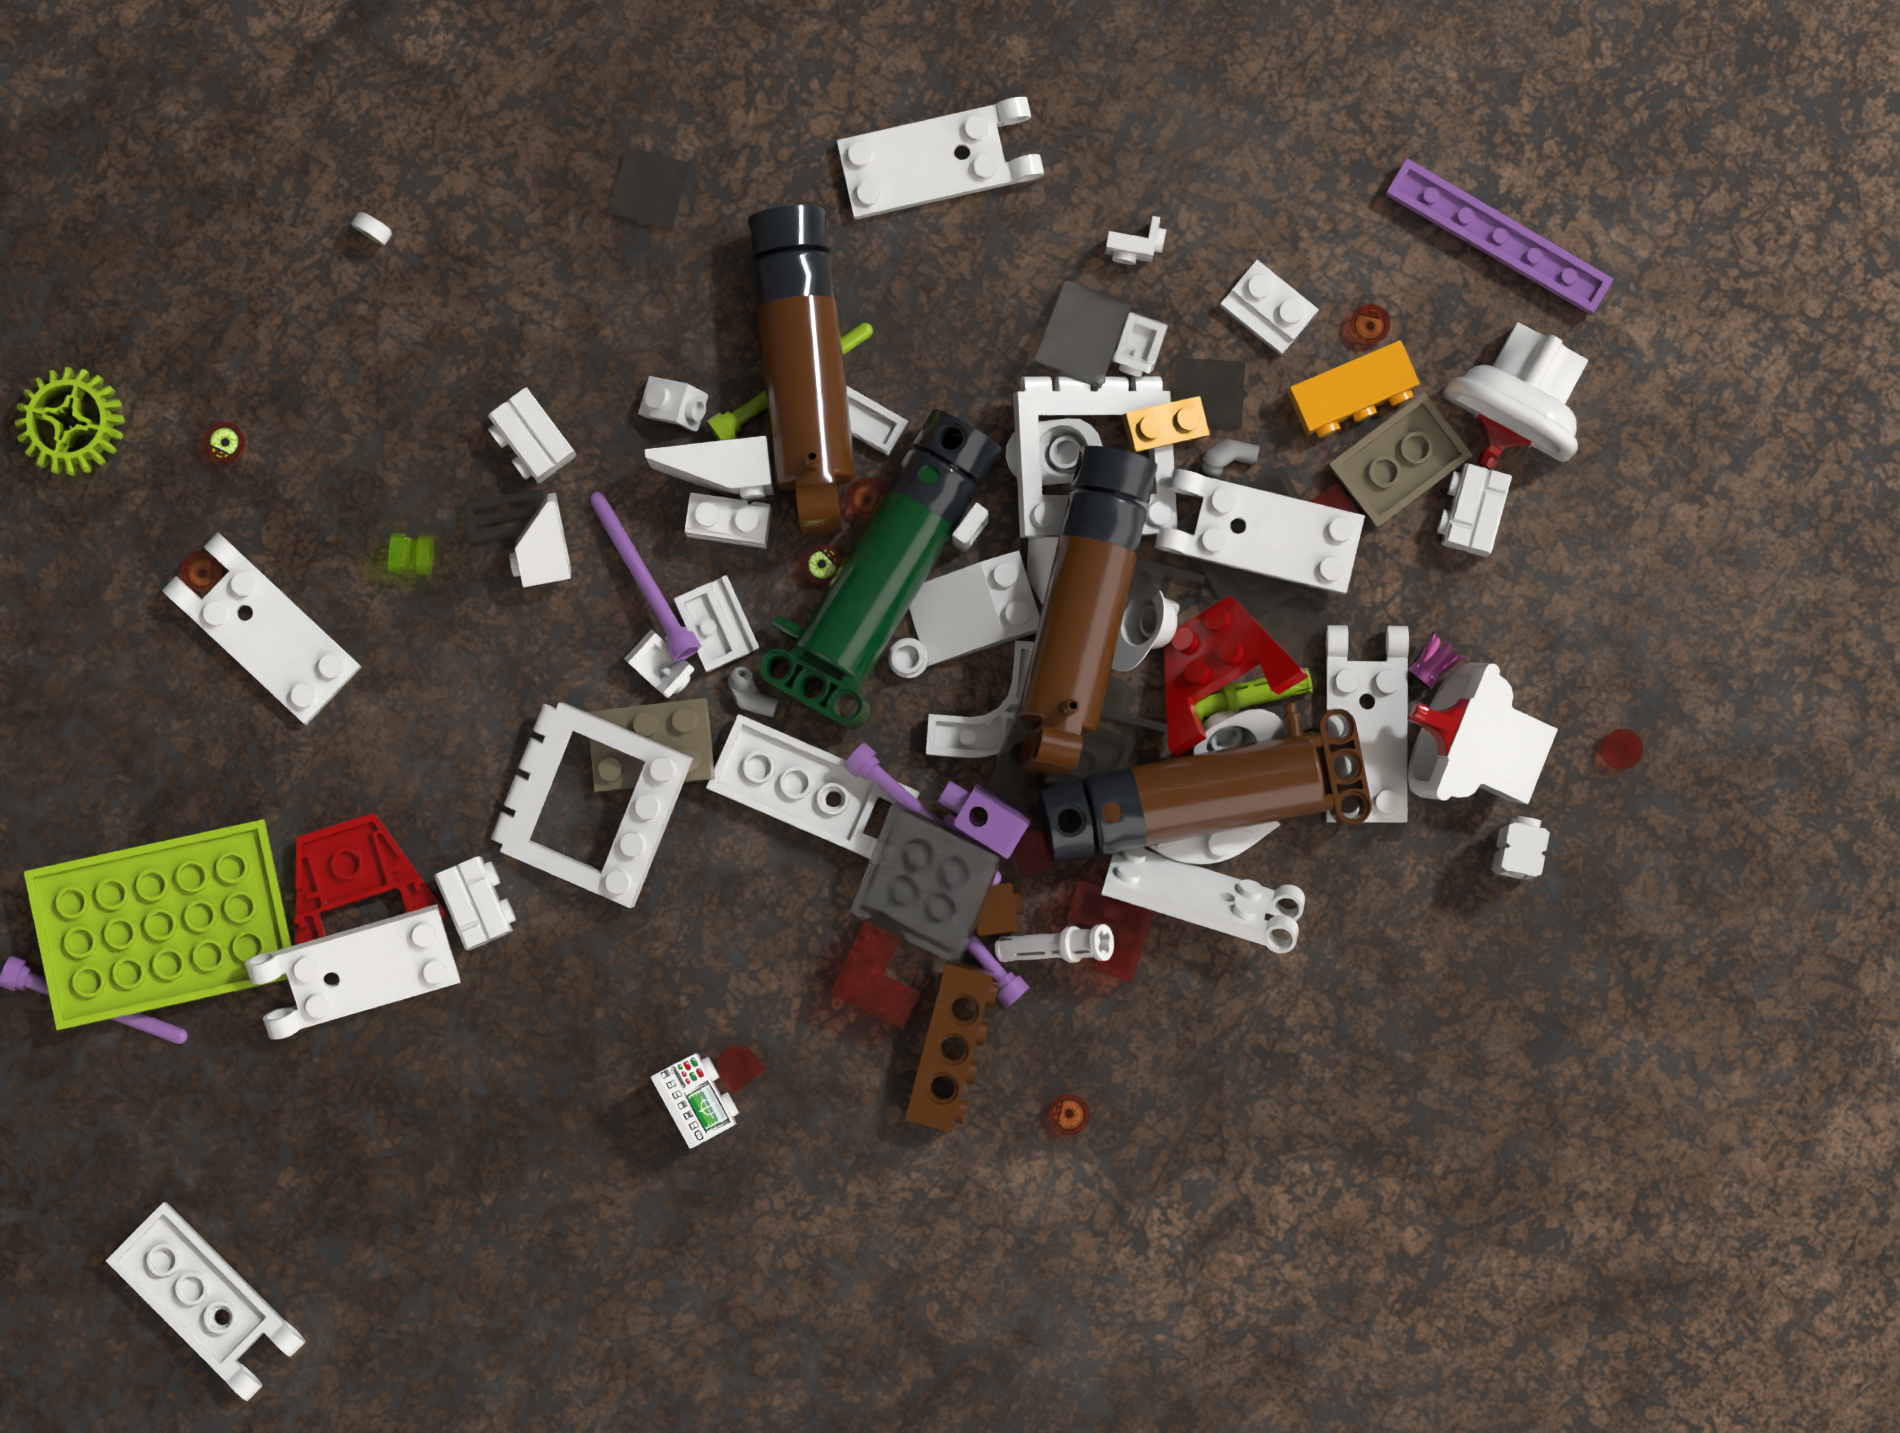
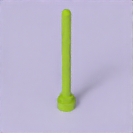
(728, 425)

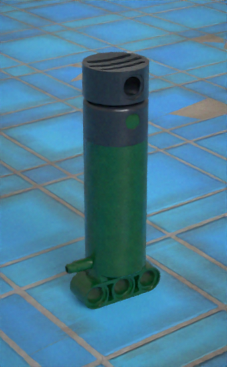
(883, 570)

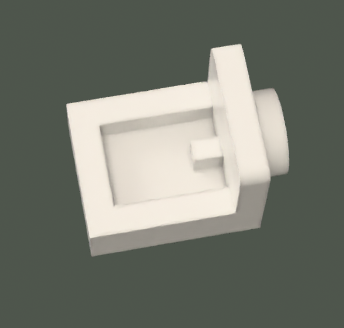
(1129, 248)
(1139, 344)
(673, 403)
(657, 667)

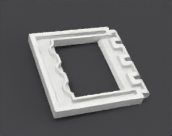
(1044, 514)
(642, 822)

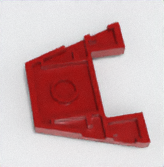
(1211, 654)
(348, 866)

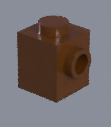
(1000, 911)

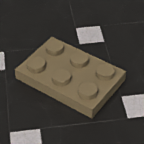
(1400, 460)
(675, 724)

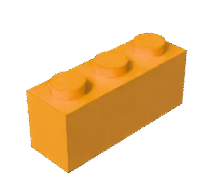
(1354, 390)

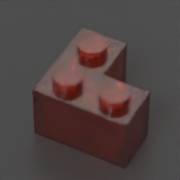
(1127, 922)
(864, 980)

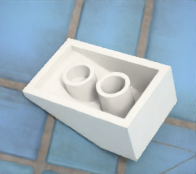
(728, 466)
(975, 608)

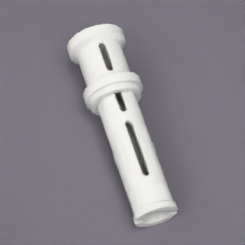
(1069, 945)

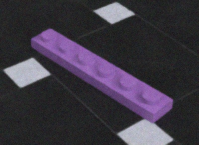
(1499, 236)

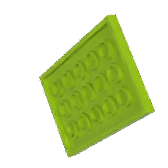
(156, 923)

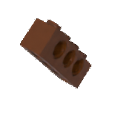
(925, 1104)

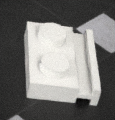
(1269, 307)
(717, 623)

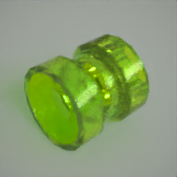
(411, 554)

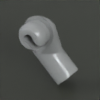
(1225, 452)
(746, 694)

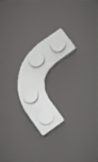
(984, 734)
(1216, 846)

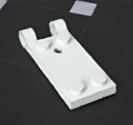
(918, 162)
(1281, 536)
(278, 641)
(1381, 728)
(792, 784)
(1204, 897)
(374, 967)
(188, 1286)

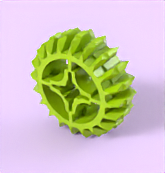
(66, 438)

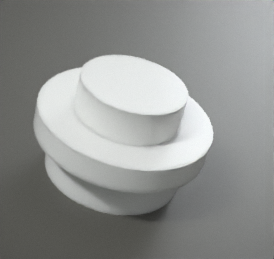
(908, 658)

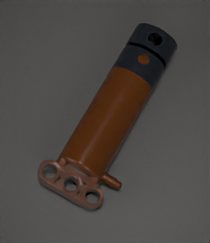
(802, 361)
(1084, 606)
(1207, 792)

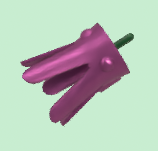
(1433, 663)

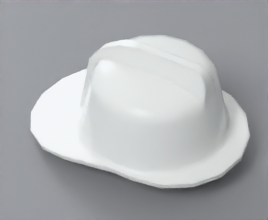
(1058, 448)
(1143, 628)
(1235, 729)

